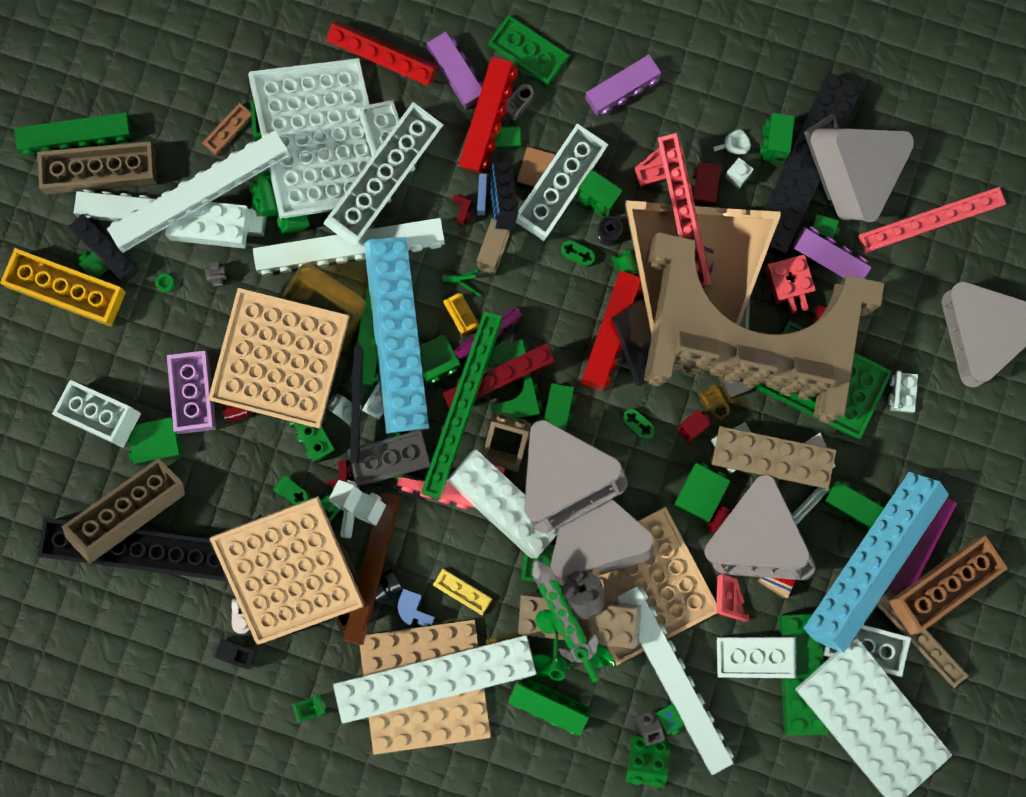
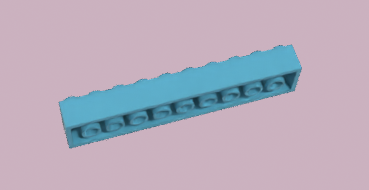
(396, 334)
(876, 562)

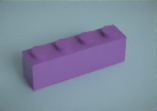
(455, 69)
(623, 85)
(829, 255)

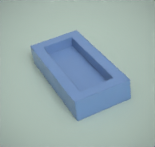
(481, 206)

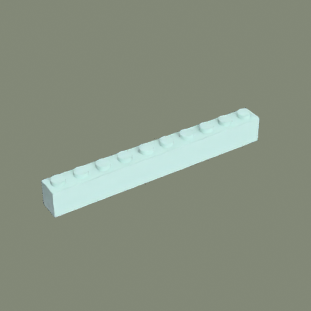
(198, 191)
(113, 207)
(336, 249)
(678, 685)

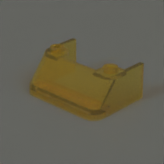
(311, 279)

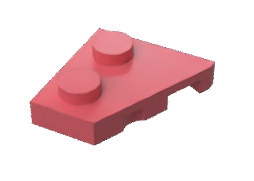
(651, 169)
(730, 598)

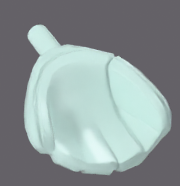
(735, 142)

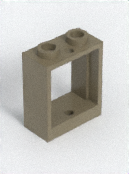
(492, 249)
(502, 458)

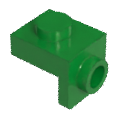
(92, 264)
(309, 708)

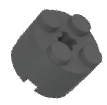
(584, 594)

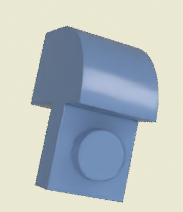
(408, 607)

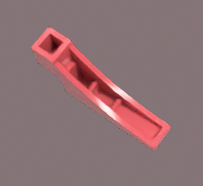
(449, 495)

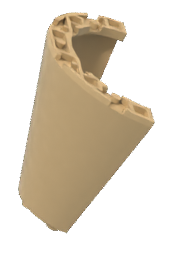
(739, 247)

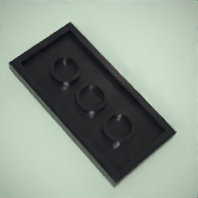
(635, 337)

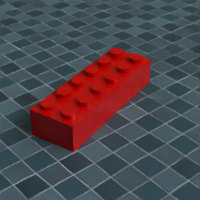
(607, 342)

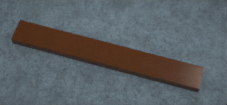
(372, 570)

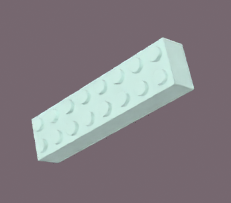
(383, 174)

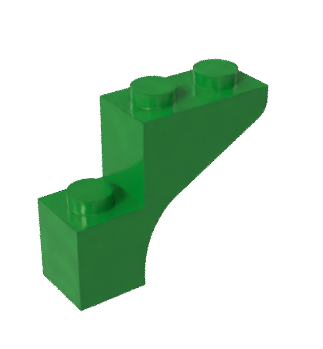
(265, 205)

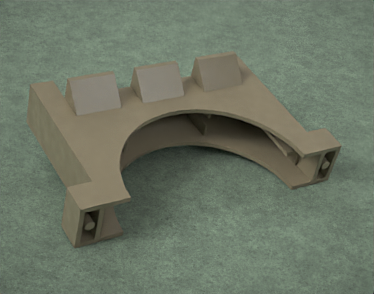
(698, 337)

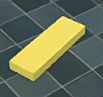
(462, 592)

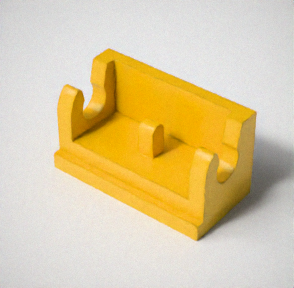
(461, 314)

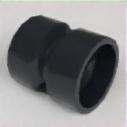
(609, 231)
(394, 587)

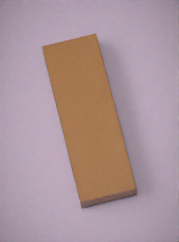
(228, 129)

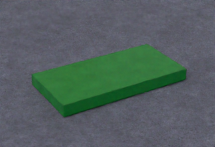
(528, 50)

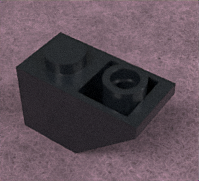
(236, 654)

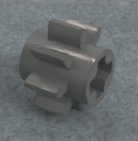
(216, 273)

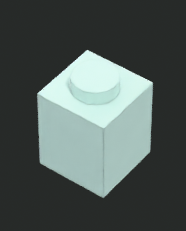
(739, 173)

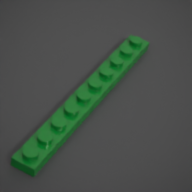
(462, 405)

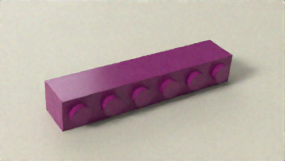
(920, 554)

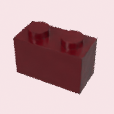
(706, 183)
(693, 425)

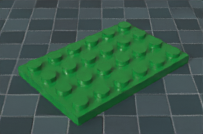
(864, 392)

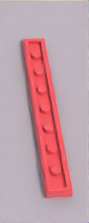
(931, 220)

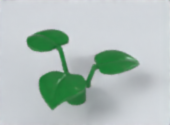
(557, 667)

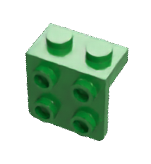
(438, 360)
(648, 763)

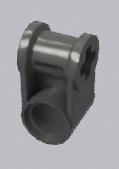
(517, 104)

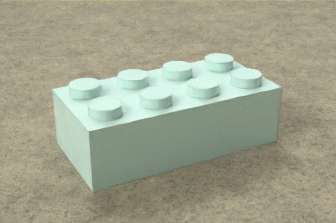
(213, 225)
(96, 413)
(885, 647)

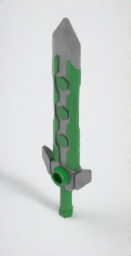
(567, 623)

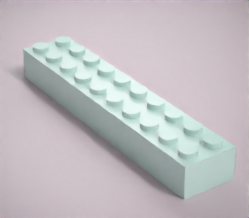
(434, 679)

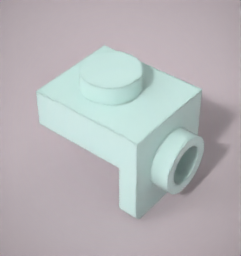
(340, 407)

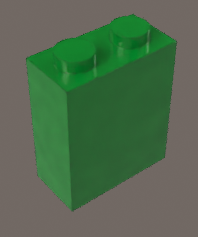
(154, 441)
(702, 492)

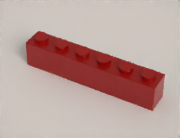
(382, 53)
(488, 115)

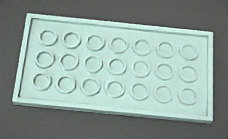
(873, 721)

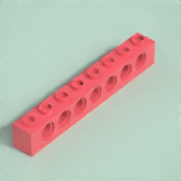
(683, 200)

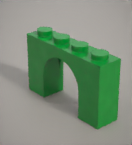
(526, 404)

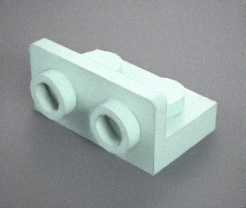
(903, 392)

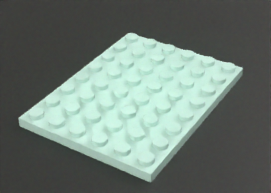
(320, 126)

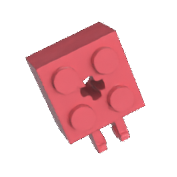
(785, 290)

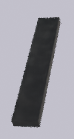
(356, 405)

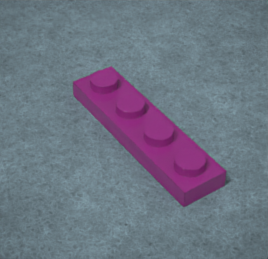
(509, 318)

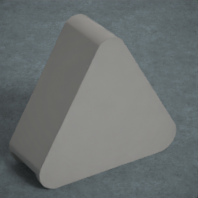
(860, 167)
(983, 330)
(566, 477)
(761, 538)
(600, 543)

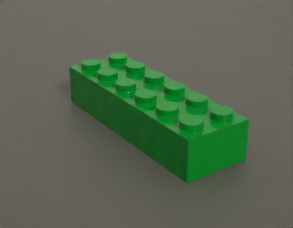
(797, 715)

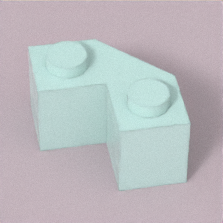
(364, 506)

